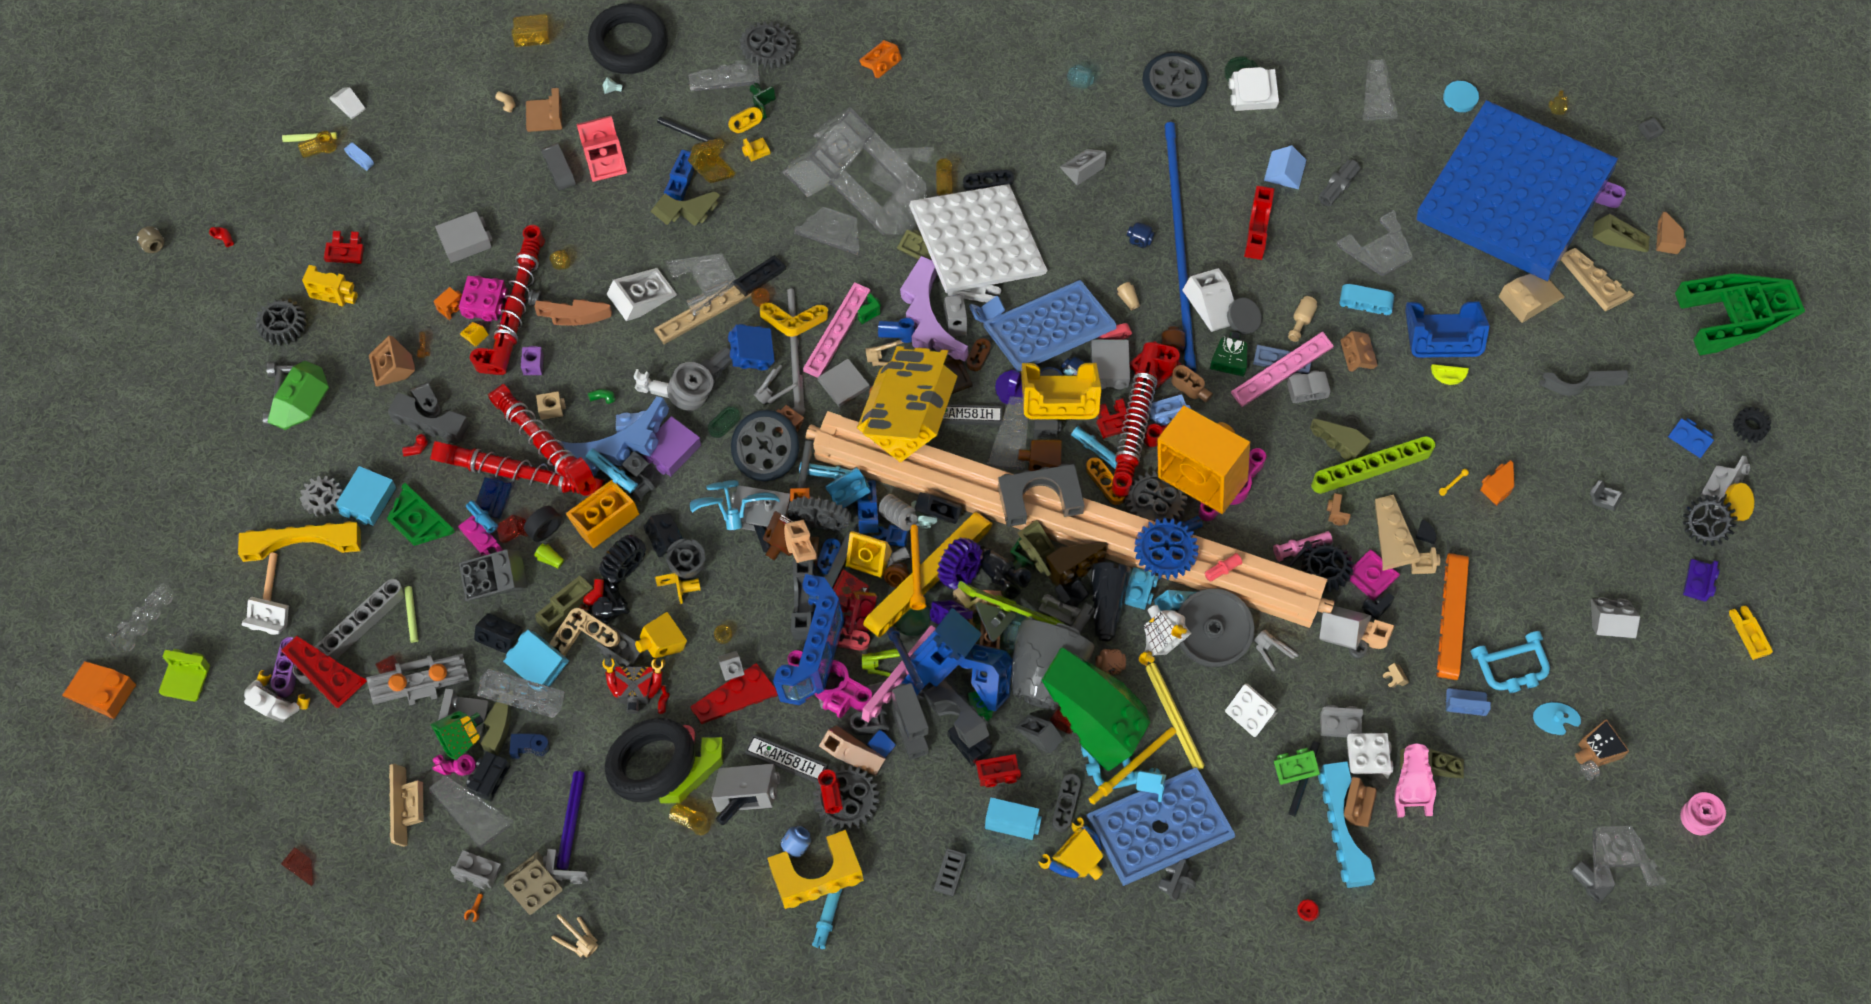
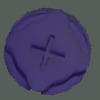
(1009, 385)

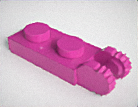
(479, 536)

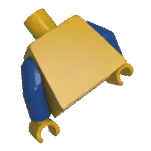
(1077, 855)

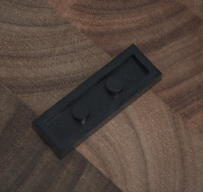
(759, 275)

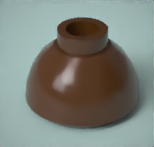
(896, 574)

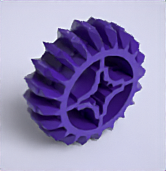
(959, 562)

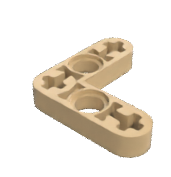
(583, 625)

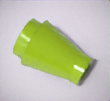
(548, 555)

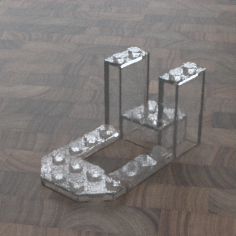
(837, 146)

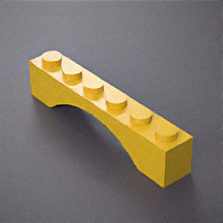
(259, 544)

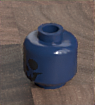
(1140, 235)

